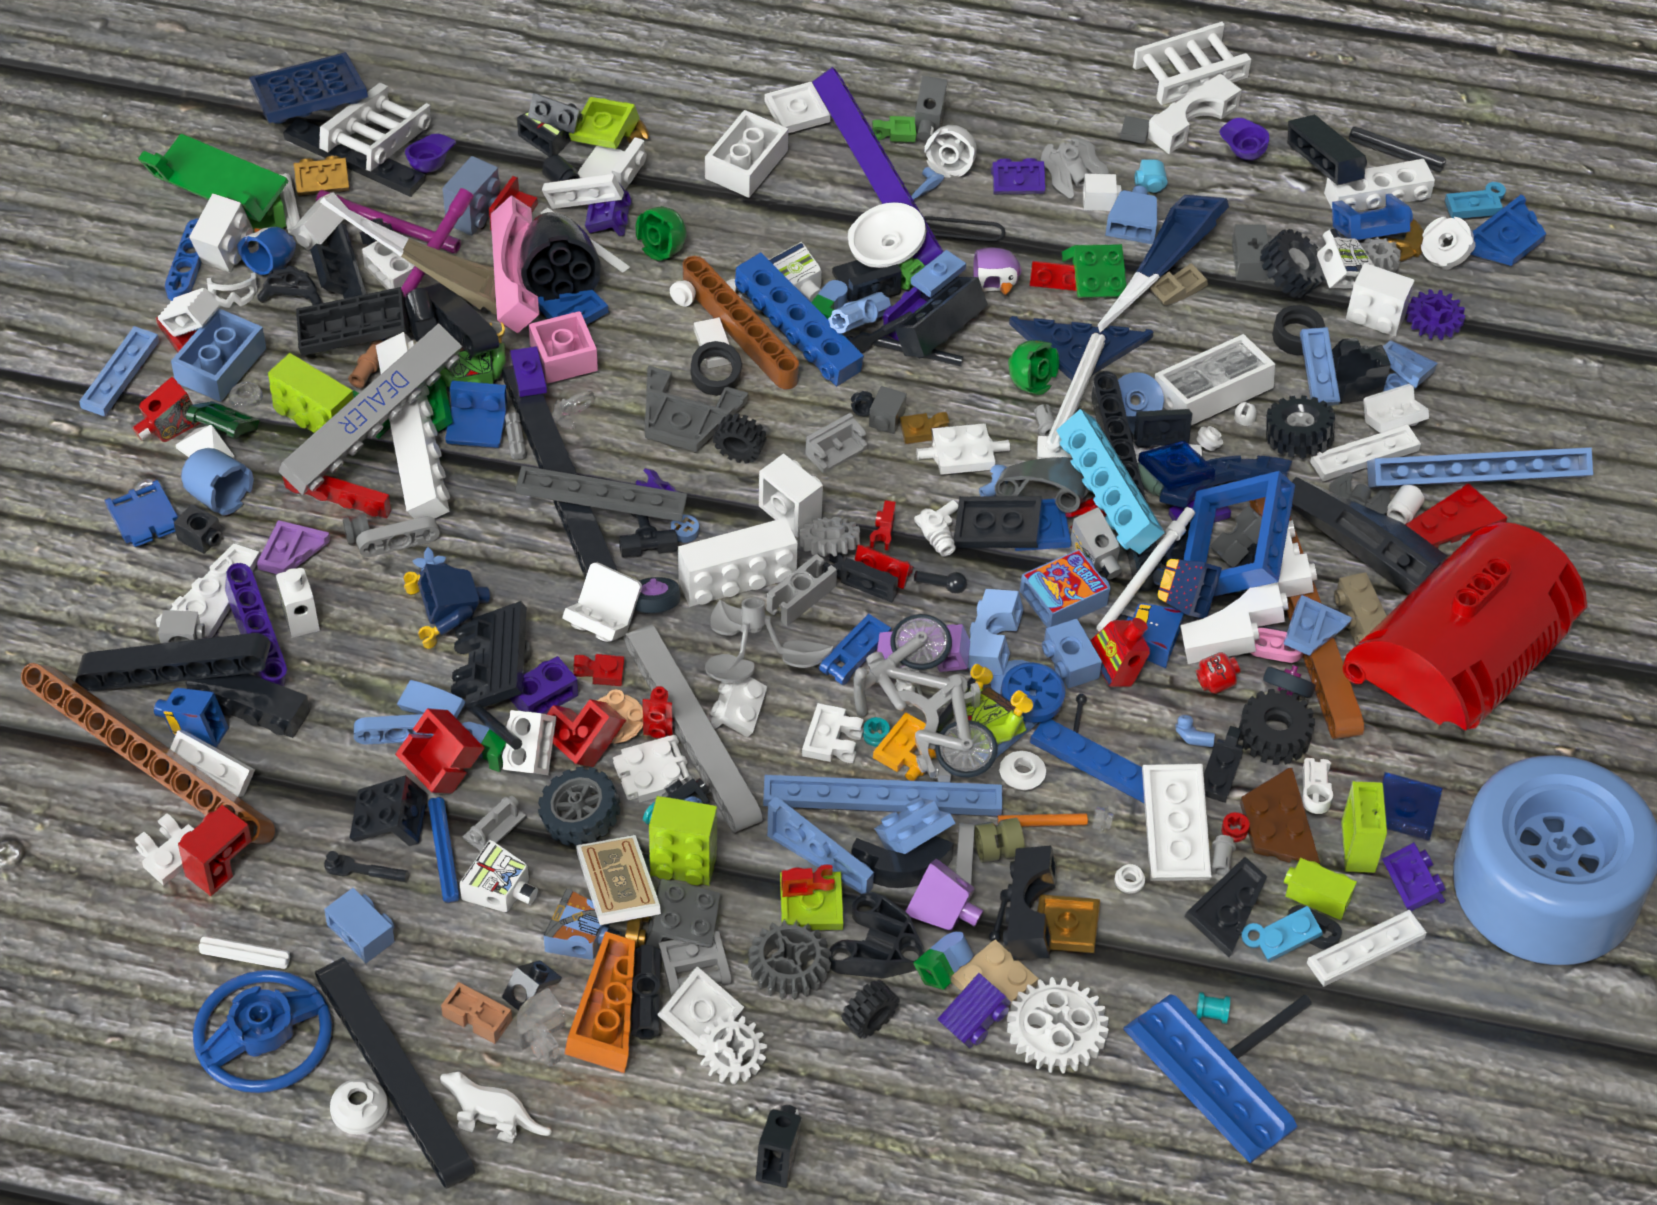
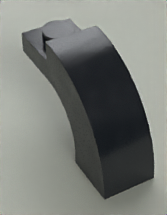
(899, 869)

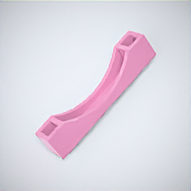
(514, 302)

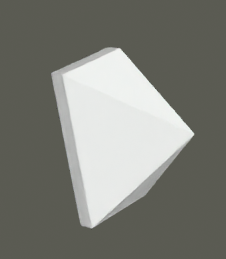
(203, 438)

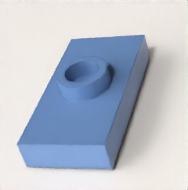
(938, 273)

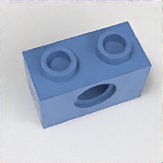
(1071, 653)

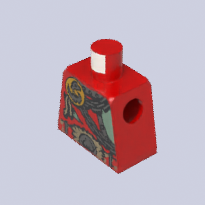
(165, 412)

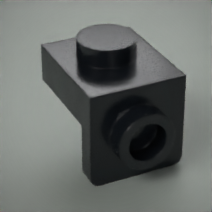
(681, 789)

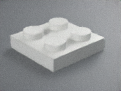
(797, 107)
(696, 1005)

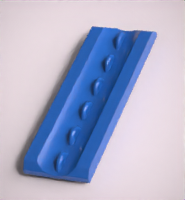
(1211, 1077)

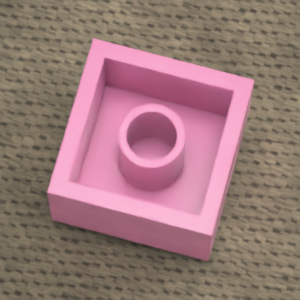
(564, 347)

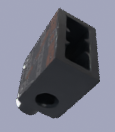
(782, 1135)

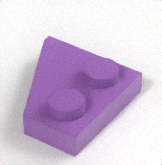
(290, 546)

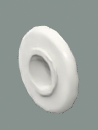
(1019, 780)

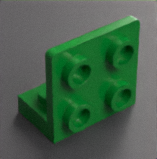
(1097, 269)

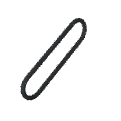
(969, 222)

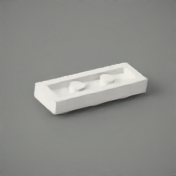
(582, 191)
(213, 762)

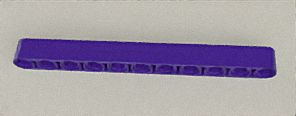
(870, 152)

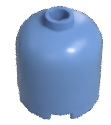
(216, 480)

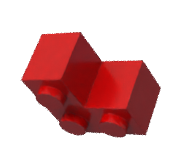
(588, 734)
(210, 848)

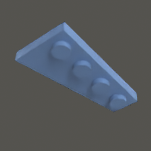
(813, 845)

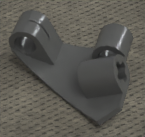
(1050, 470)

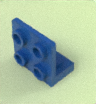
(477, 414)

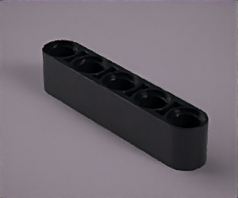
(462, 321)

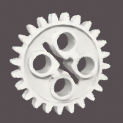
(1057, 1025)

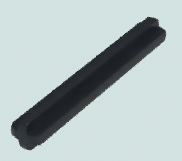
(1395, 148)

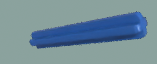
(443, 850)

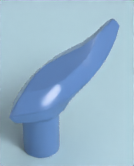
(933, 180)

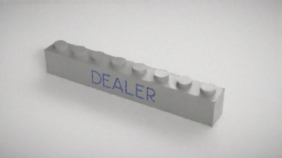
(370, 409)

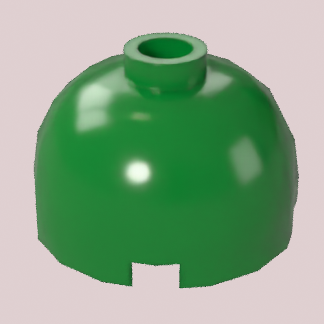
(661, 232)
(1033, 366)

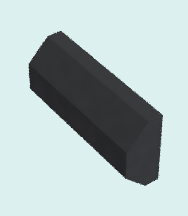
(351, 321)

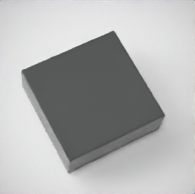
(1134, 129)

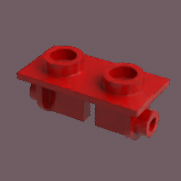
(1053, 275)
(884, 563)
(657, 714)

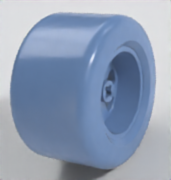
(1573, 815)

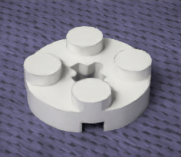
(1457, 252)

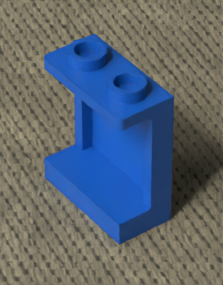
(1361, 225)

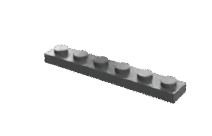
(601, 493)

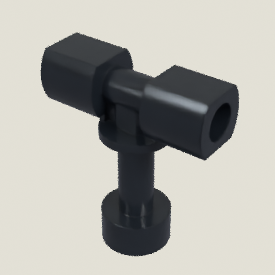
(647, 538)

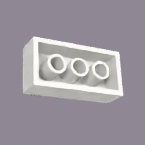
(737, 562)

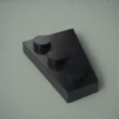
(1227, 905)

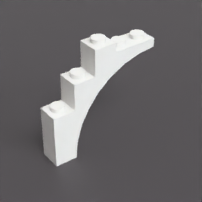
(1237, 624)

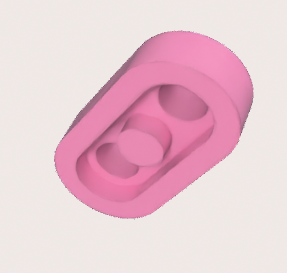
(1274, 646)

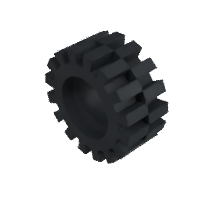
(739, 438)
(870, 1009)

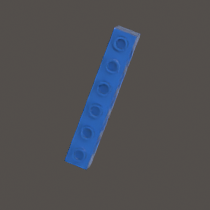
(798, 319)

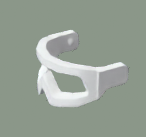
(233, 297)

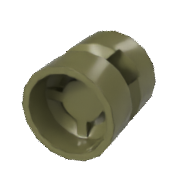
(1009, 838)

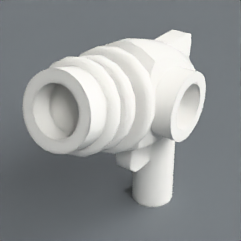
(936, 527)

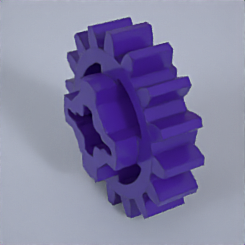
(1435, 314)

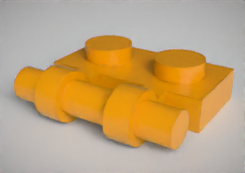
(899, 746)

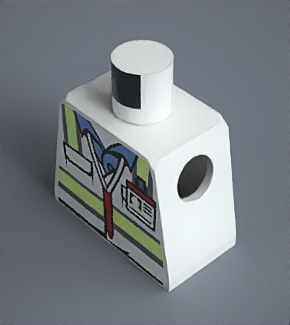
(497, 880)

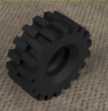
(1273, 743)

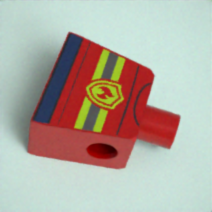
(1121, 651)

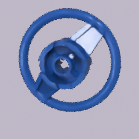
(243, 1033)

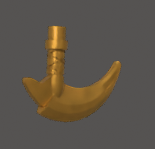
(1412, 242)

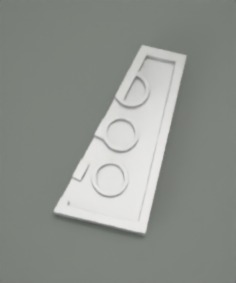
(209, 593)

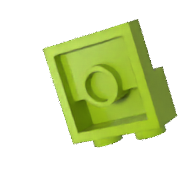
(605, 122)

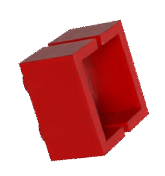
(442, 757)

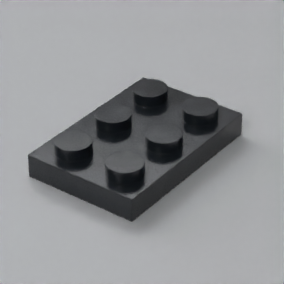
(998, 522)

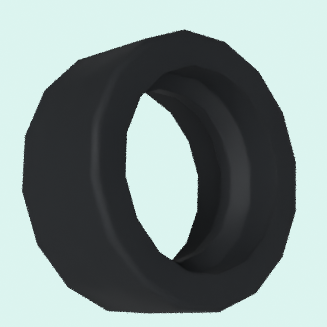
(1294, 315)
(720, 349)

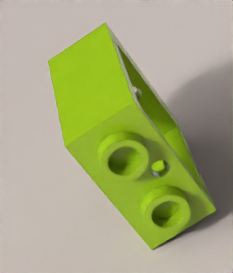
(1362, 829)

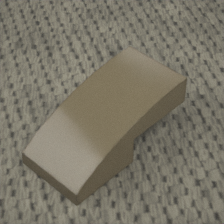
(1179, 286)

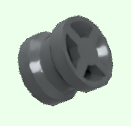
(354, 526)

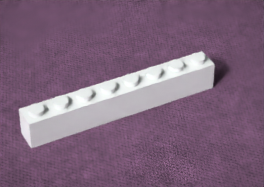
(416, 443)

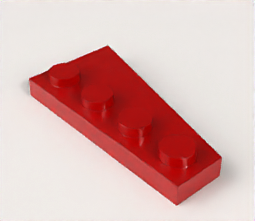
(1456, 517)

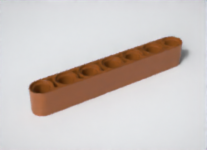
(742, 323)

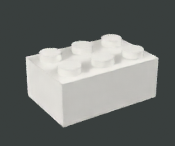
(746, 153)

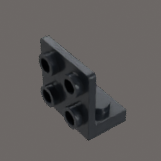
(867, 280)
(1160, 427)
(389, 807)

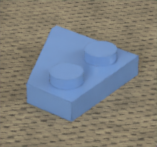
(1409, 364)
(1313, 625)

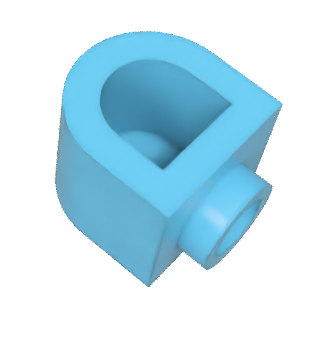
(1151, 175)

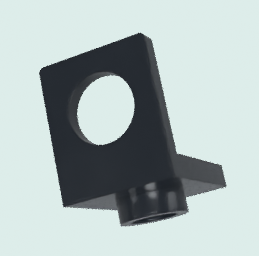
(532, 977)

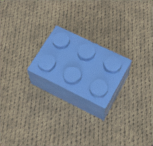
(218, 355)

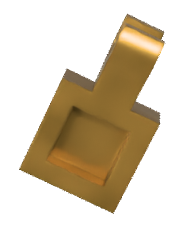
(919, 428)

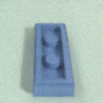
(1320, 365)

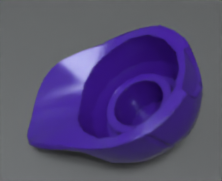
(1245, 138)
(429, 153)

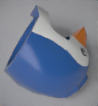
(273, 249)

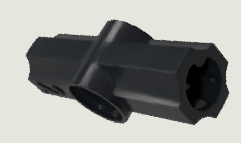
(646, 1006)

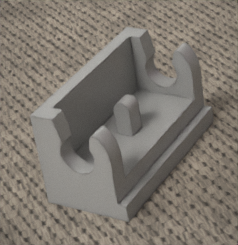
(835, 443)

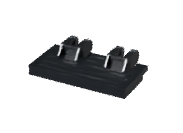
(495, 656)

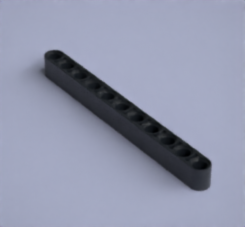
(552, 455)

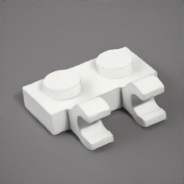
(824, 733)
(164, 861)

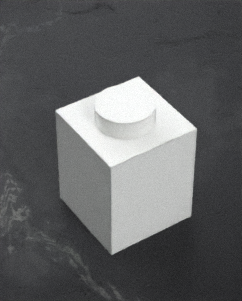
(1100, 192)

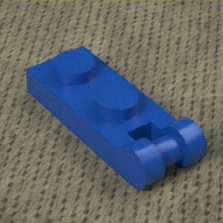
(854, 649)

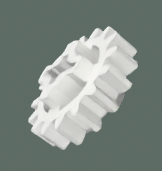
(722, 1058)

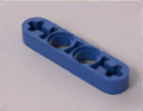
(181, 260)

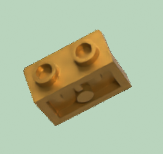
(321, 175)

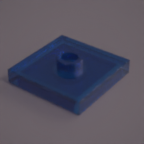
(1176, 465)
(1410, 805)

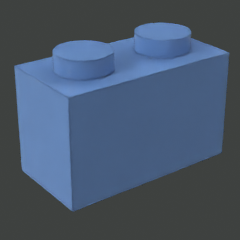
(360, 925)

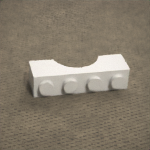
(1214, 98)

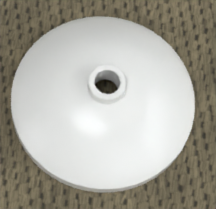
(887, 235)

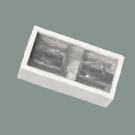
(1217, 378)

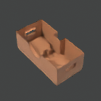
(471, 1007)

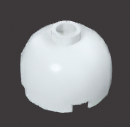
(951, 150)

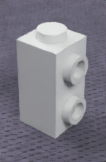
(317, 223)

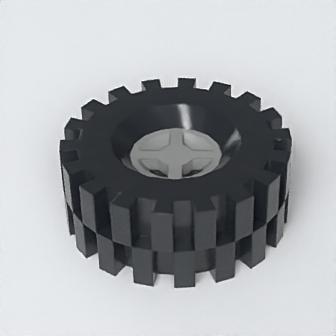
(1292, 263)
(1300, 426)

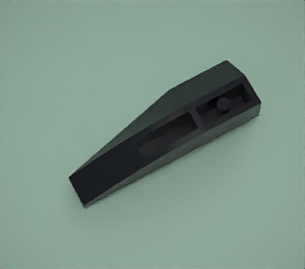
(1370, 535)

